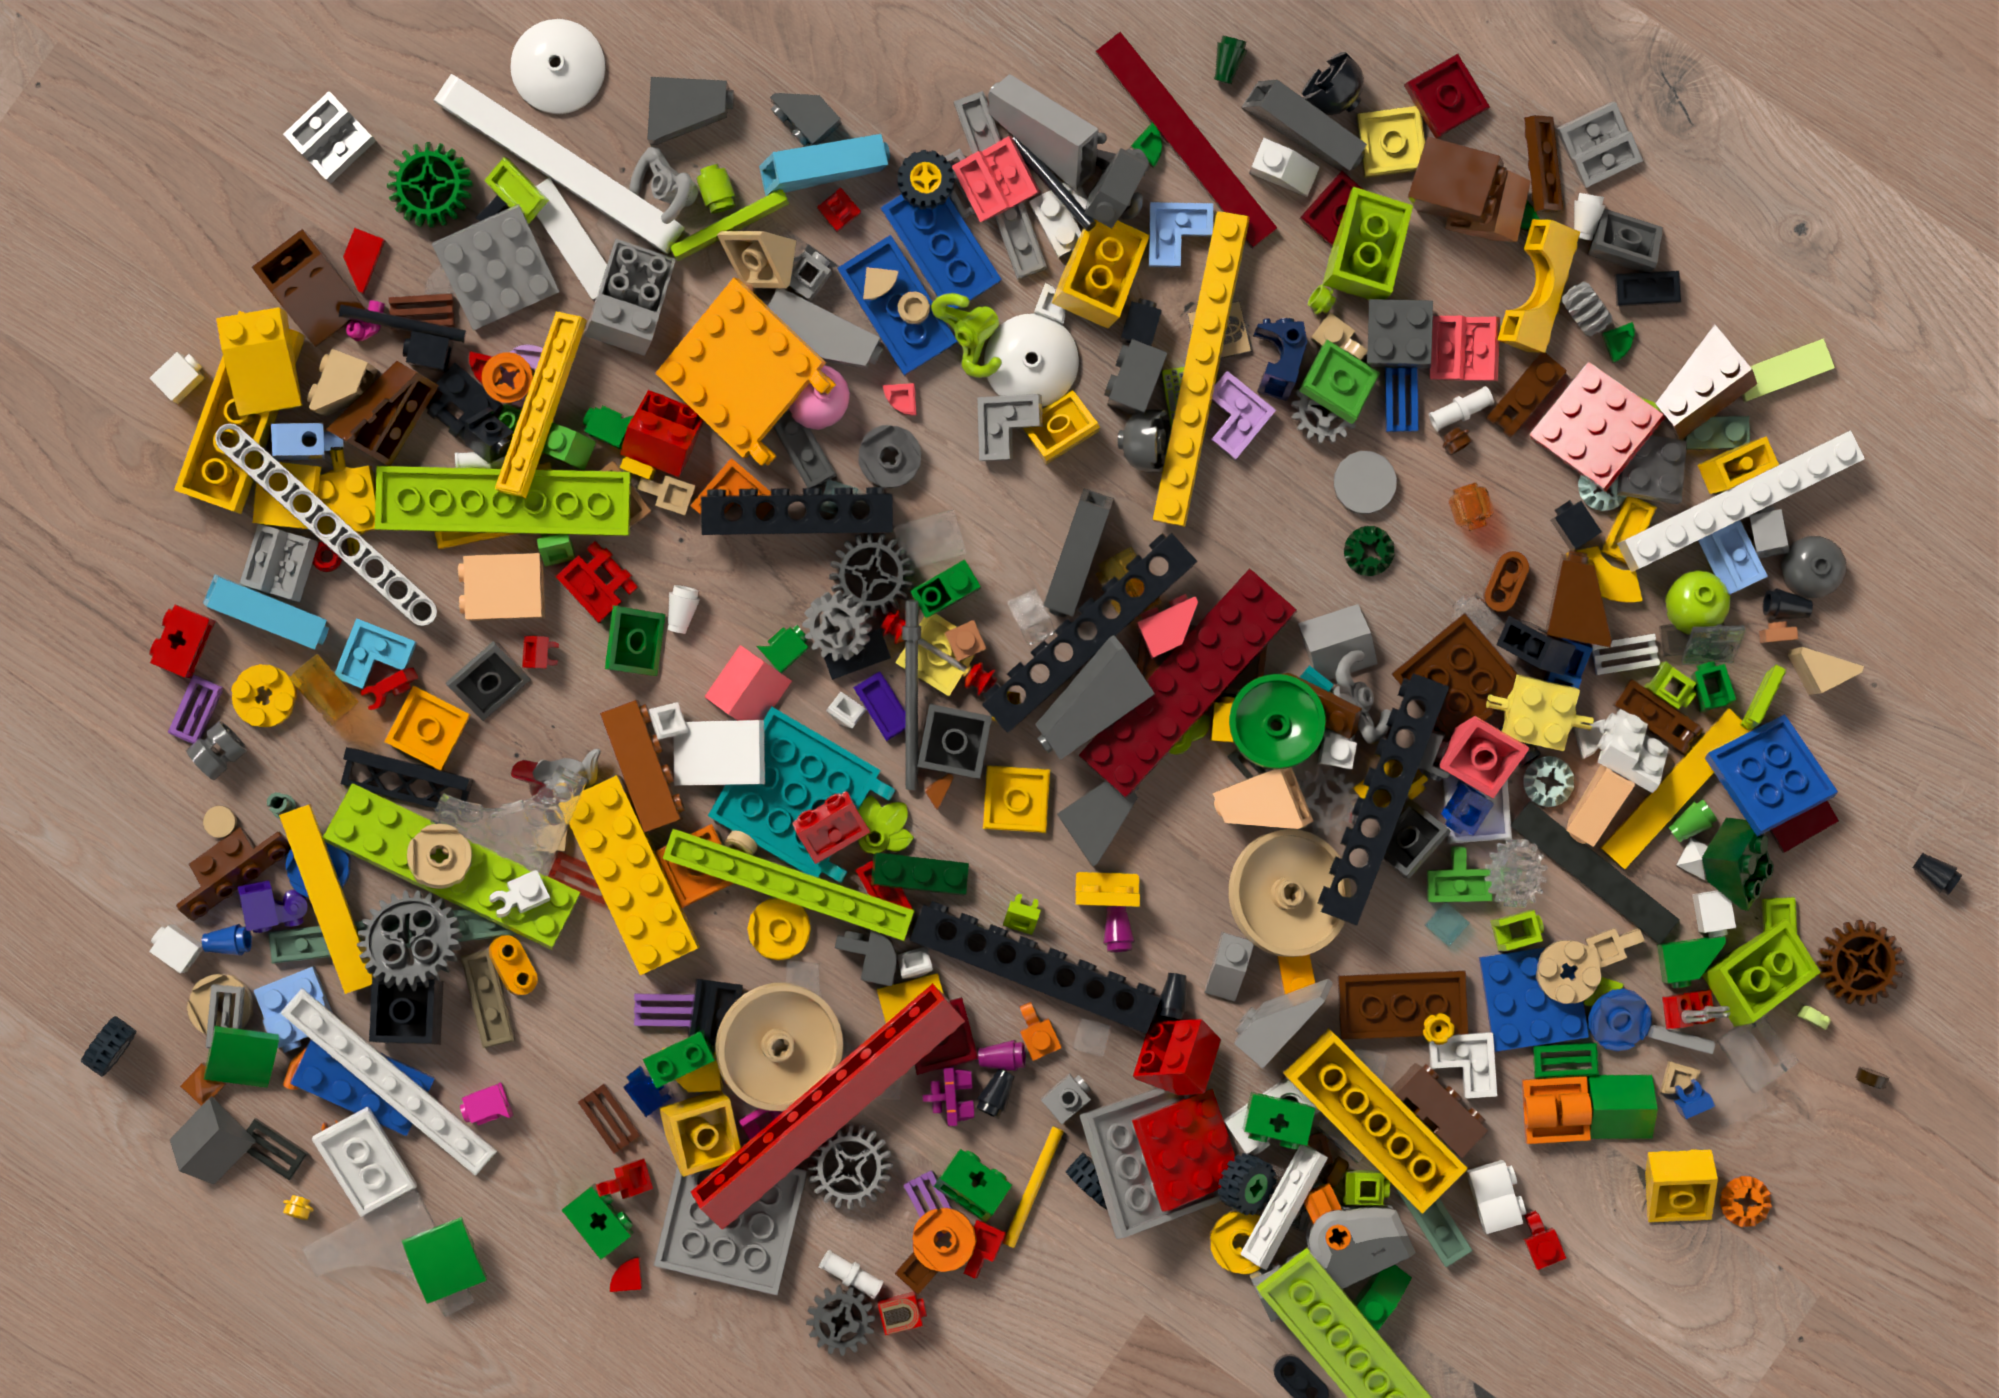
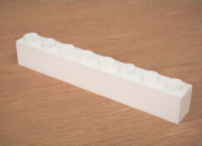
(1740, 501)

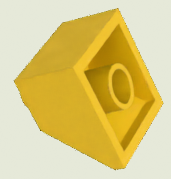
(700, 1131)
(1680, 1185)

